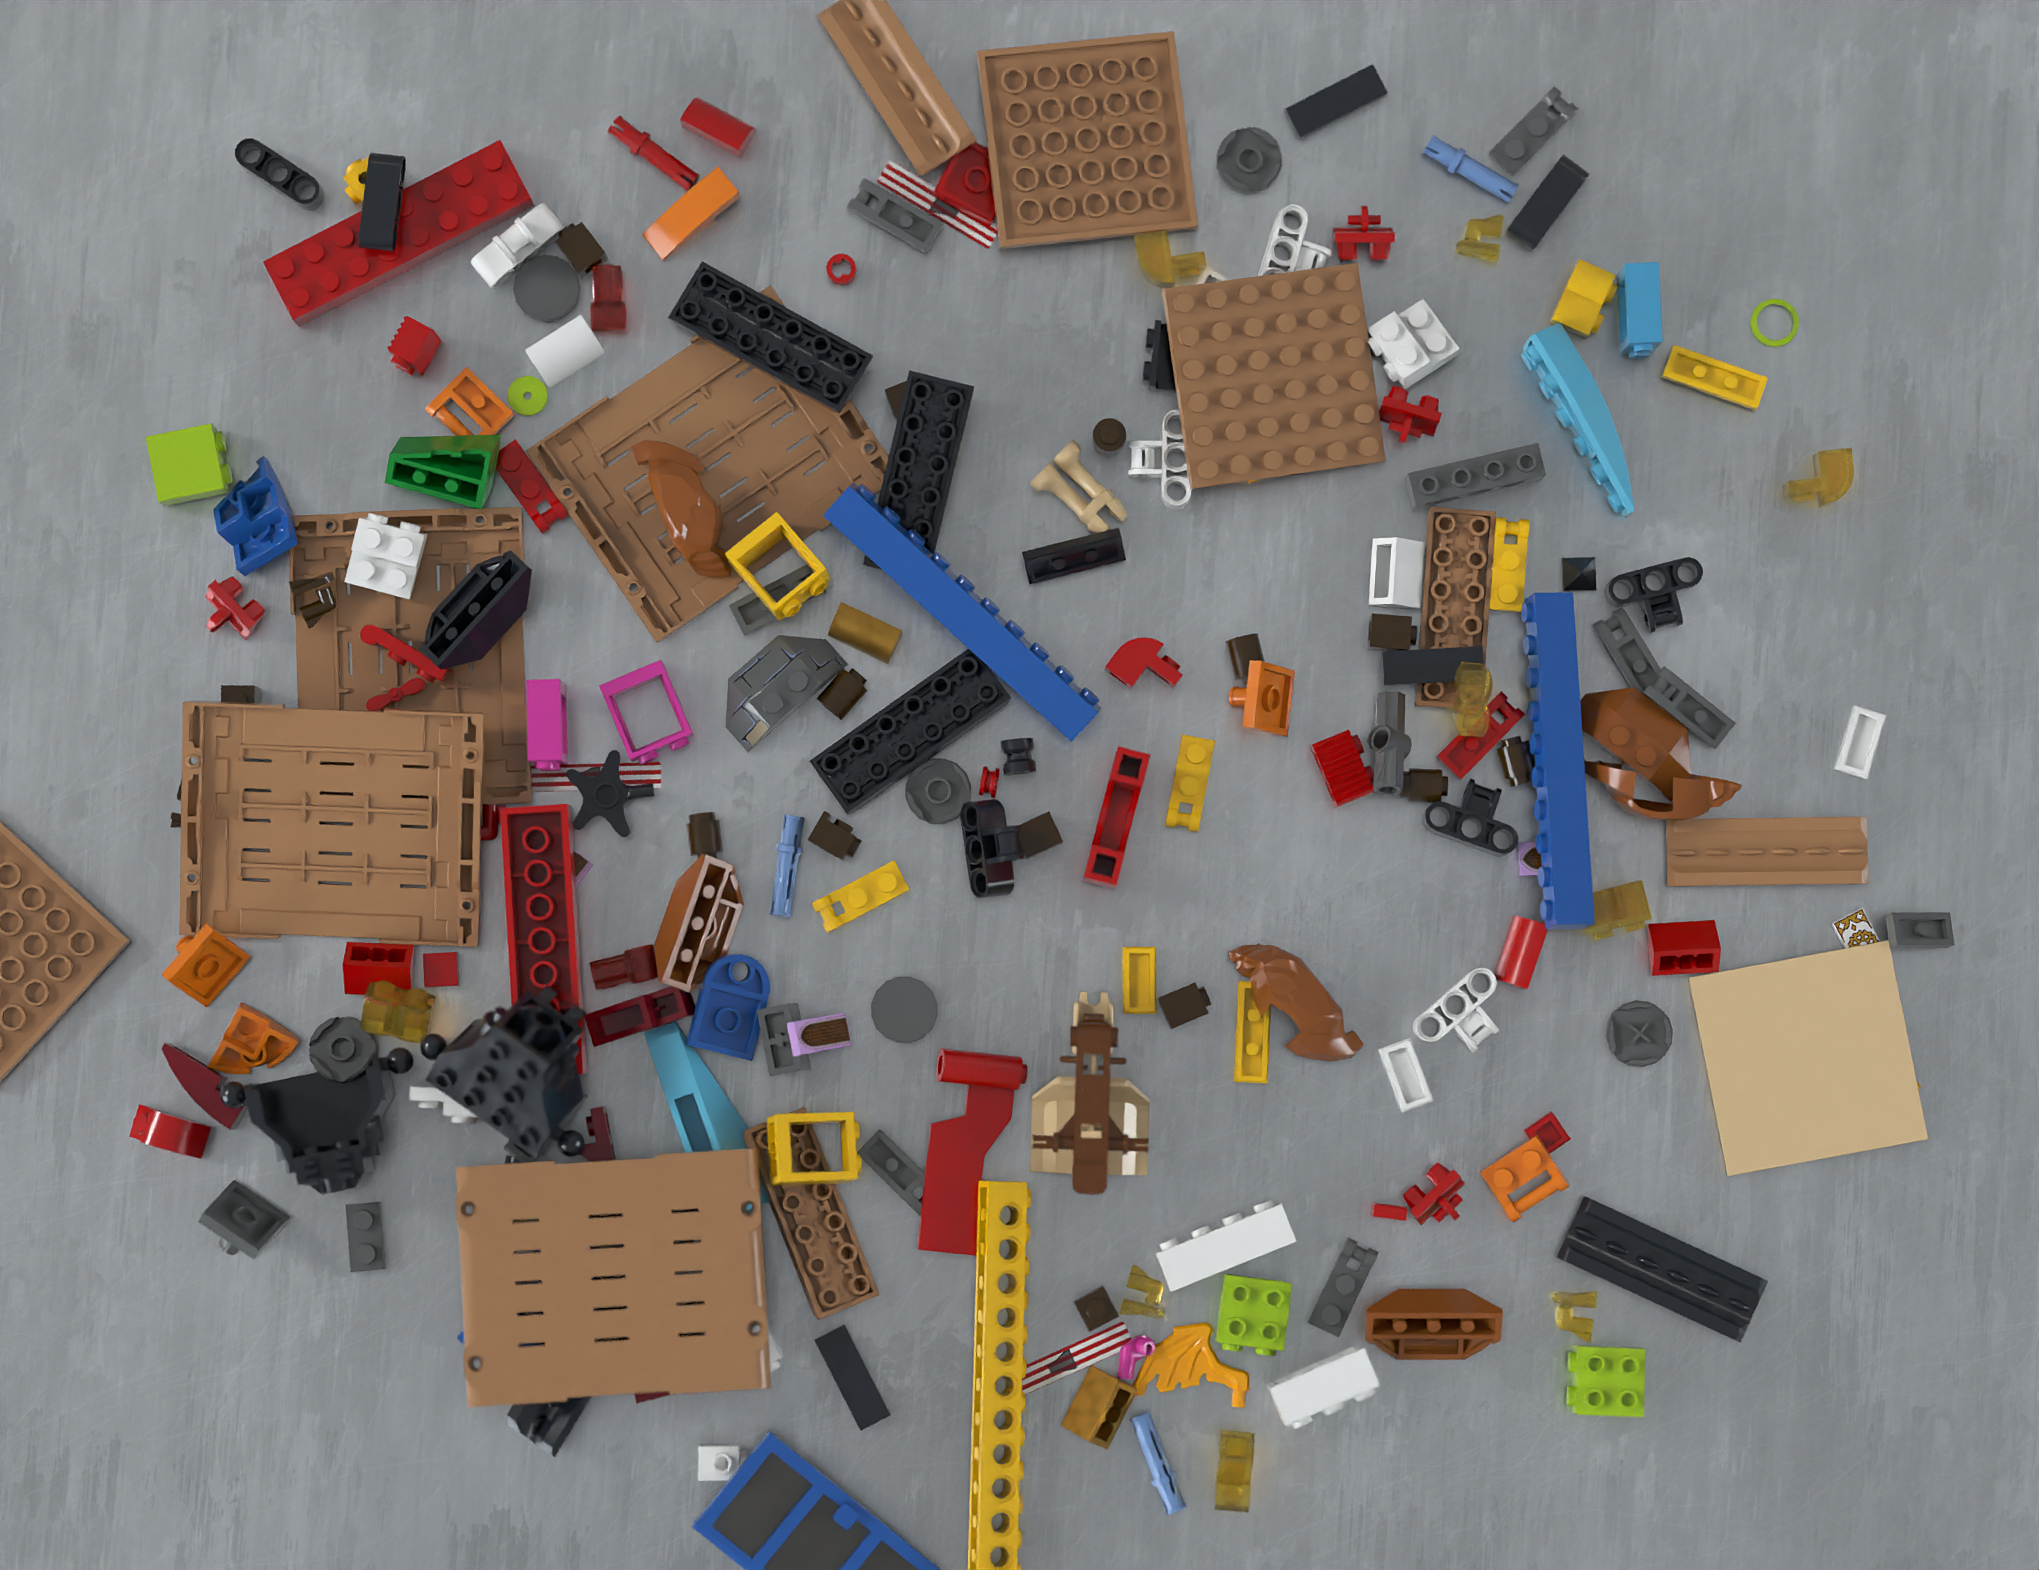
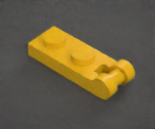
(1509, 566)
(1190, 781)
(862, 896)

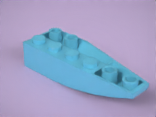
(1582, 409)
(696, 1100)

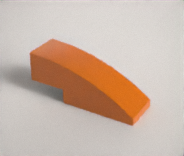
(691, 213)

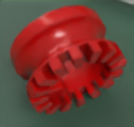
(844, 279)
(988, 780)

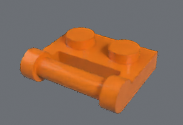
(475, 401)
(1519, 1168)

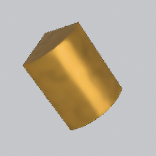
(864, 633)
(1099, 1407)

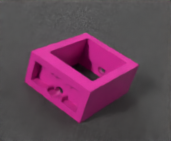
(633, 681)
(547, 723)

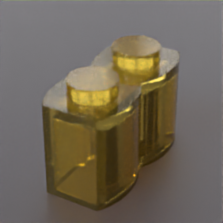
(1470, 708)
(1619, 907)
(397, 1011)

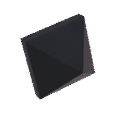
(1579, 574)

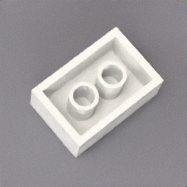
(1323, 1386)

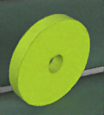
(538, 395)

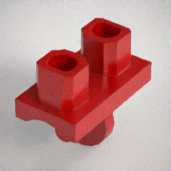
(1378, 237)
(1407, 417)
(1446, 1185)

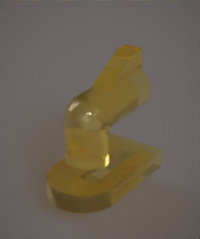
(1474, 228)
(1154, 1289)
(1566, 1321)

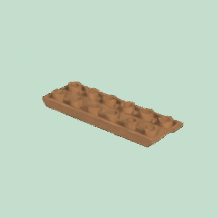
(898, 81)
(1455, 589)
(1767, 851)
(815, 1225)

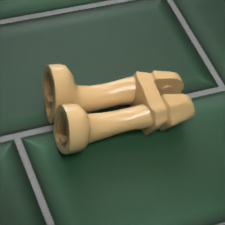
(1069, 463)

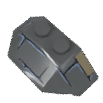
(777, 685)

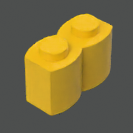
(1583, 299)

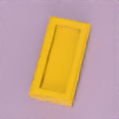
(1139, 980)

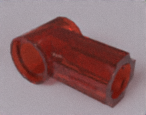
(608, 307)
(633, 966)

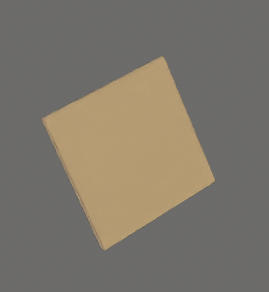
(1808, 1058)

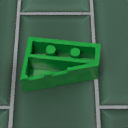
(446, 466)

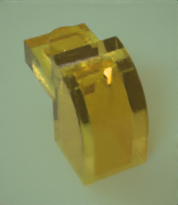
(1158, 265)
(1832, 478)
(1234, 1471)

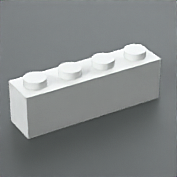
(1225, 1246)

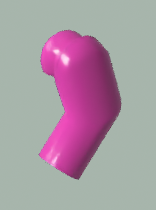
(1131, 1353)

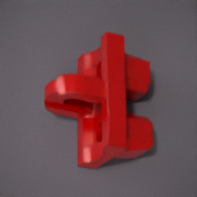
(223, 598)

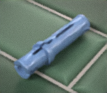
(1458, 161)
(787, 865)
(1158, 1463)

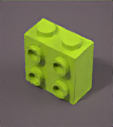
(189, 464)
(1253, 1314)
(1607, 1380)

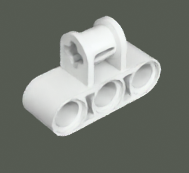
(517, 245)
(1300, 251)
(1157, 465)
(1468, 1019)

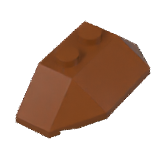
(1638, 736)
(697, 922)
(1433, 1324)

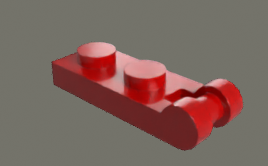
(528, 486)
(403, 652)
(1467, 751)

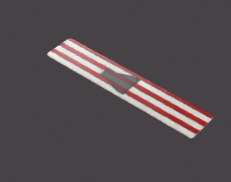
(920, 194)
(630, 774)
(1074, 1357)

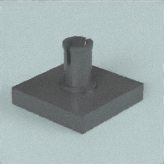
(243, 1220)

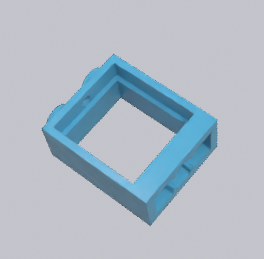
(1639, 309)

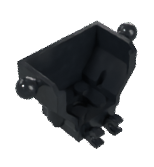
(516, 1071)
(322, 1126)

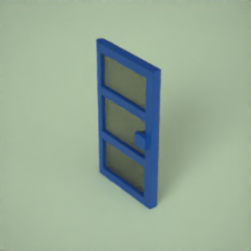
(793, 1517)

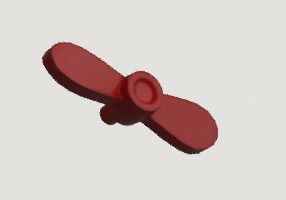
(411, 687)

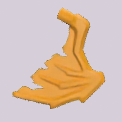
(1185, 1359)

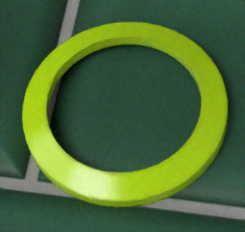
(1760, 337)

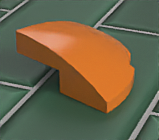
(251, 1042)

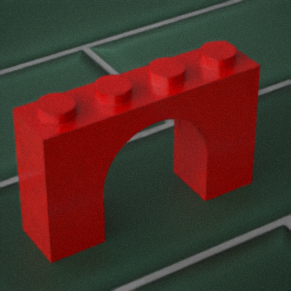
(1116, 817)

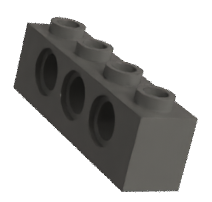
(1475, 476)

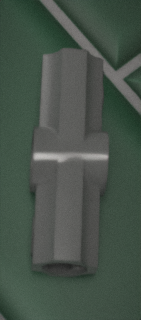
(1389, 743)

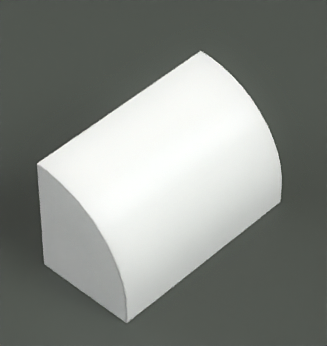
(565, 351)
(1396, 573)

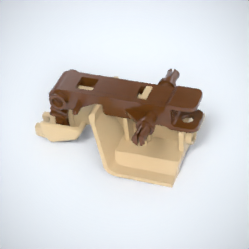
(1090, 1120)

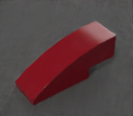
(639, 1015)
(202, 1085)

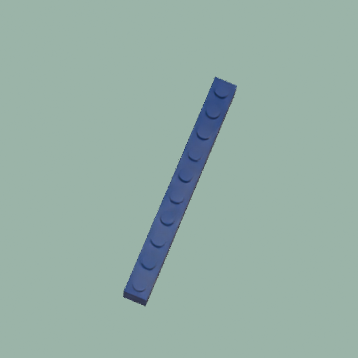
(962, 611)
(1558, 761)

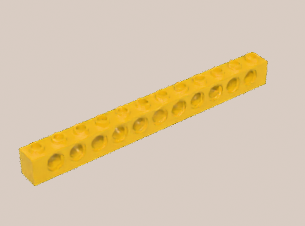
(988, 1368)

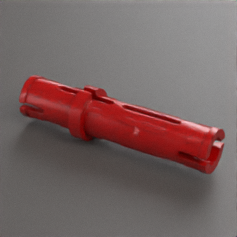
(653, 153)

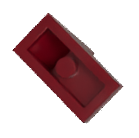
(599, 1127)

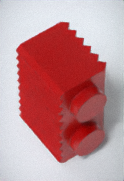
(413, 346)
(1343, 768)

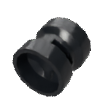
(1018, 764)

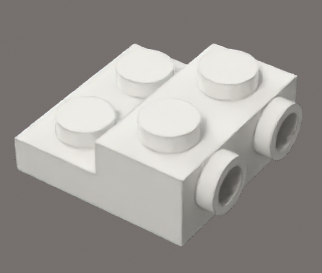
(1411, 344)
(385, 556)
(434, 1098)

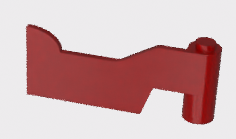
(960, 1144)

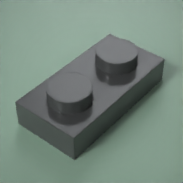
(1920, 930)
(365, 1236)

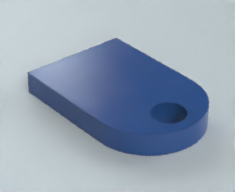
(727, 1008)

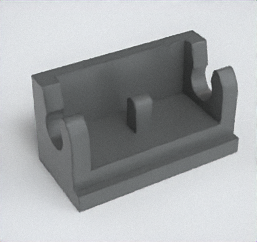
(777, 1041)

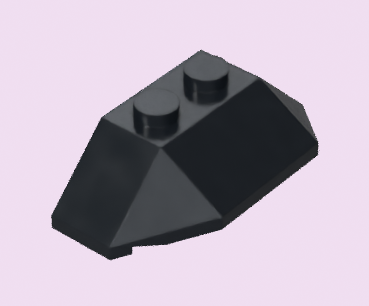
(478, 611)

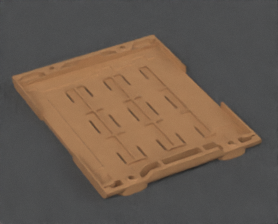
(706, 376)
(492, 687)
(293, 899)
(655, 1355)

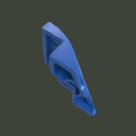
(256, 519)

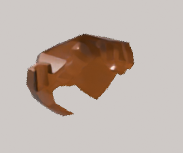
(685, 506)
(1690, 796)
(1293, 988)

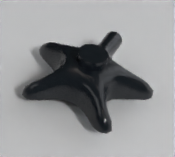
(607, 795)

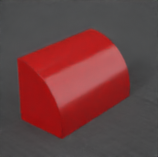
(717, 126)
(1683, 947)
(1520, 952)
(377, 963)

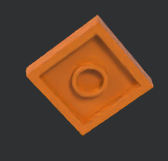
(1266, 698)
(205, 964)

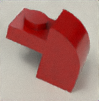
(1137, 656)
(170, 1132)

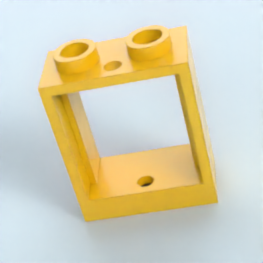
(757, 544)
(780, 1149)

